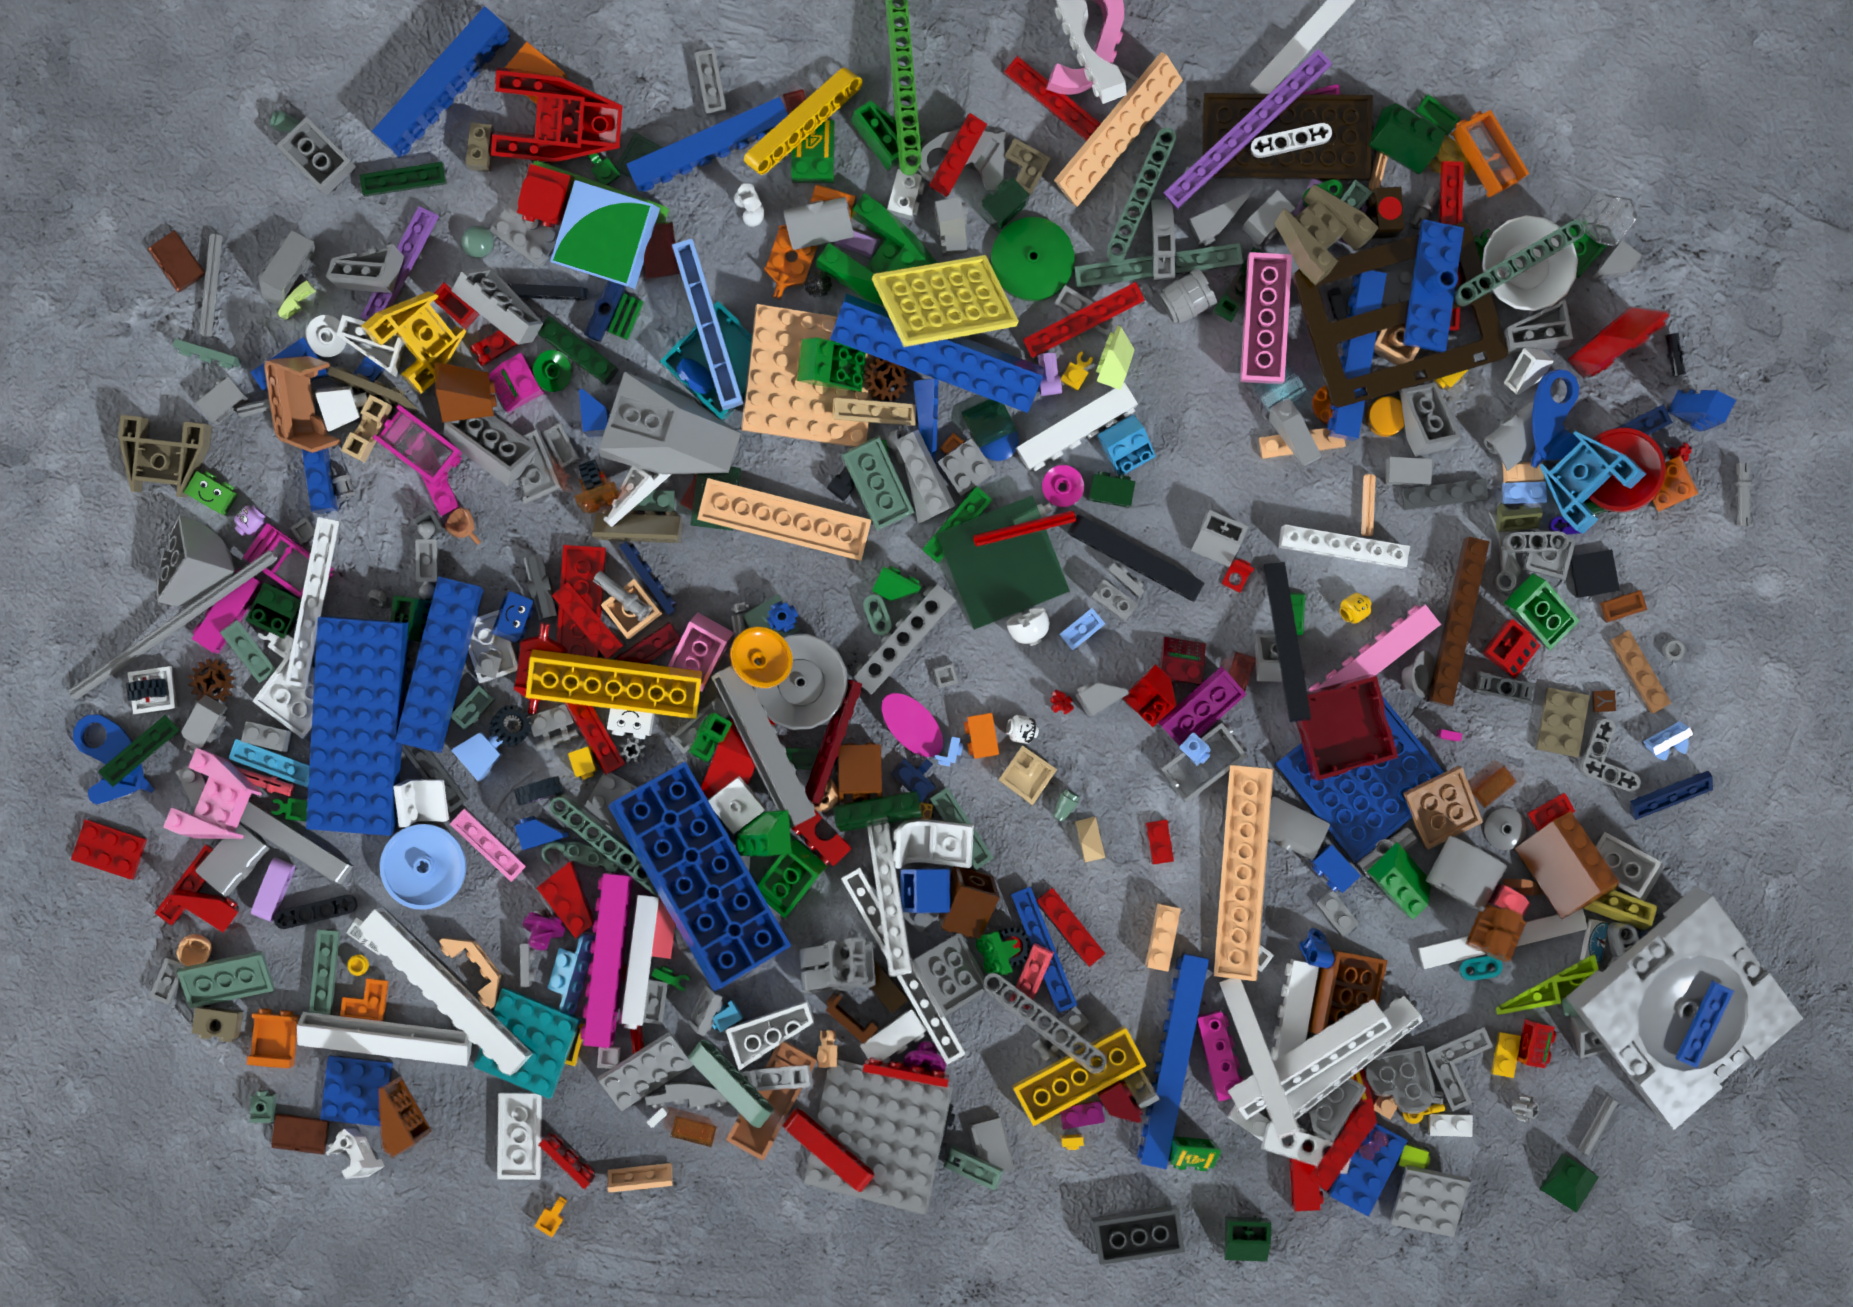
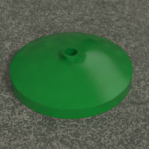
(1027, 277)

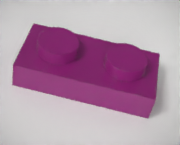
(1082, 1115)

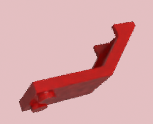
(728, 763)

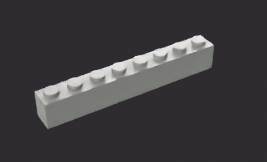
(764, 746)

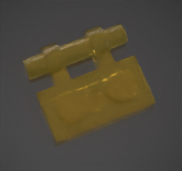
(1449, 152)

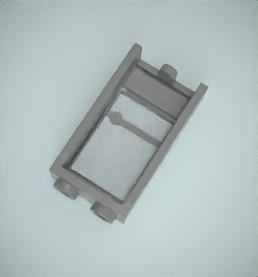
(1193, 779)

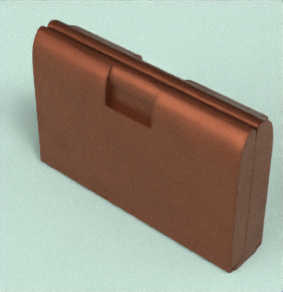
(176, 261)
(300, 1134)

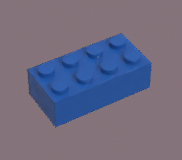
(1367, 1178)

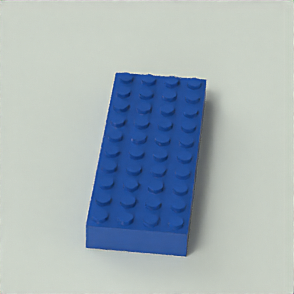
(356, 725)
(699, 876)

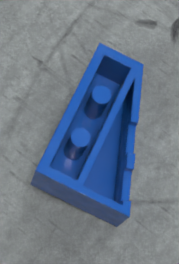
(297, 349)
(1703, 409)

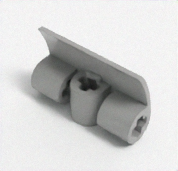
(818, 223)
(1513, 437)
(1296, 828)
(232, 861)

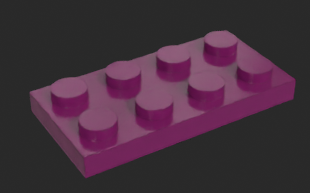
(1203, 706)

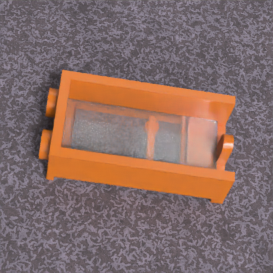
(1489, 152)

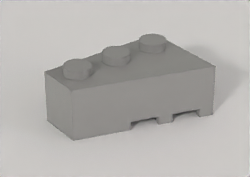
(951, 222)
(286, 267)
(367, 271)
(1542, 331)

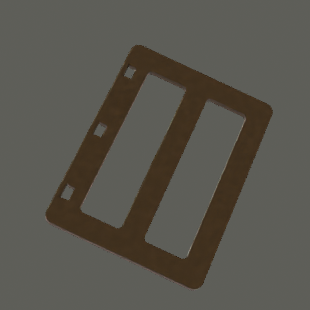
(1327, 334)

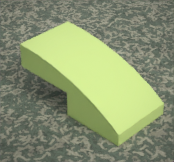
(291, 304)

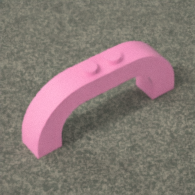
(1074, 81)

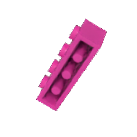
(1219, 1053)

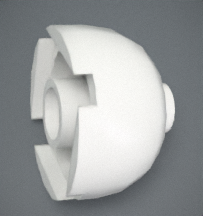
(1029, 627)

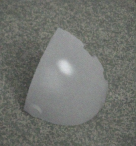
(193, 564)

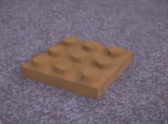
(1443, 807)

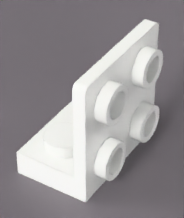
(420, 801)

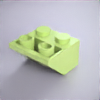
(1115, 359)

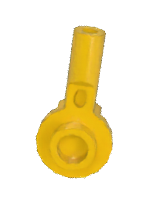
(1416, 1118)

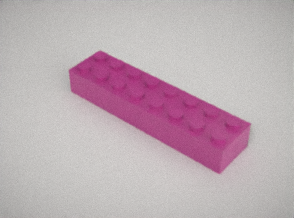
(608, 959)

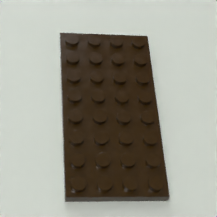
(1341, 158)

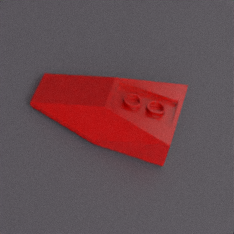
(1621, 334)

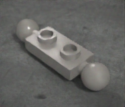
(426, 559)

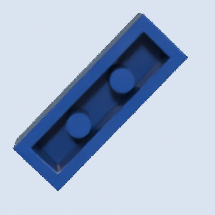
(319, 481)

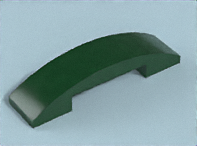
(1235, 294)

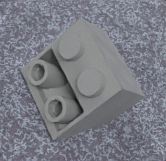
(1219, 538)

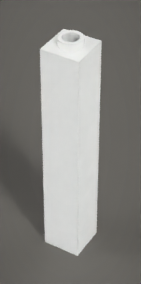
(638, 961)

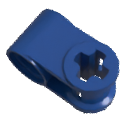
(1317, 949)

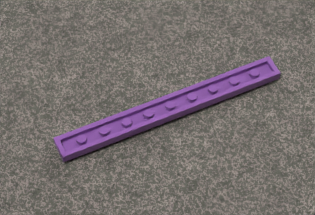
(1247, 128)

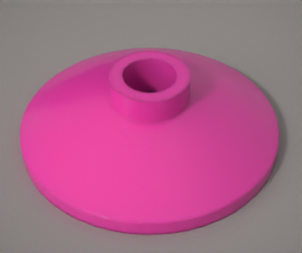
(1072, 480)

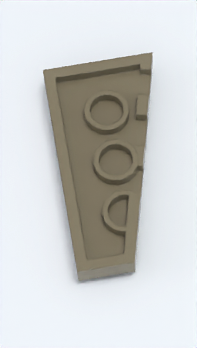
(393, 397)

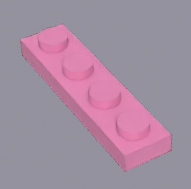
(488, 845)

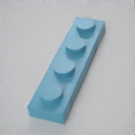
(270, 762)

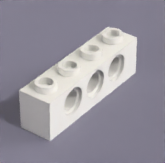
(1295, 1150)

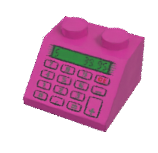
(515, 382)

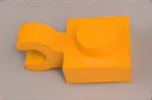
(551, 1218)

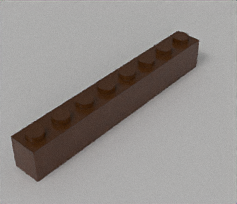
(1458, 621)

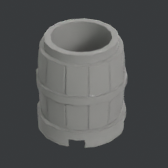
(1187, 297)

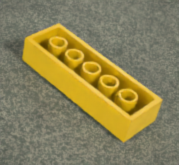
(1069, 1082)

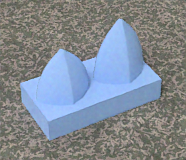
(1674, 736)

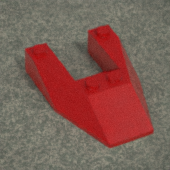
(568, 119)

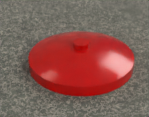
(1647, 455)

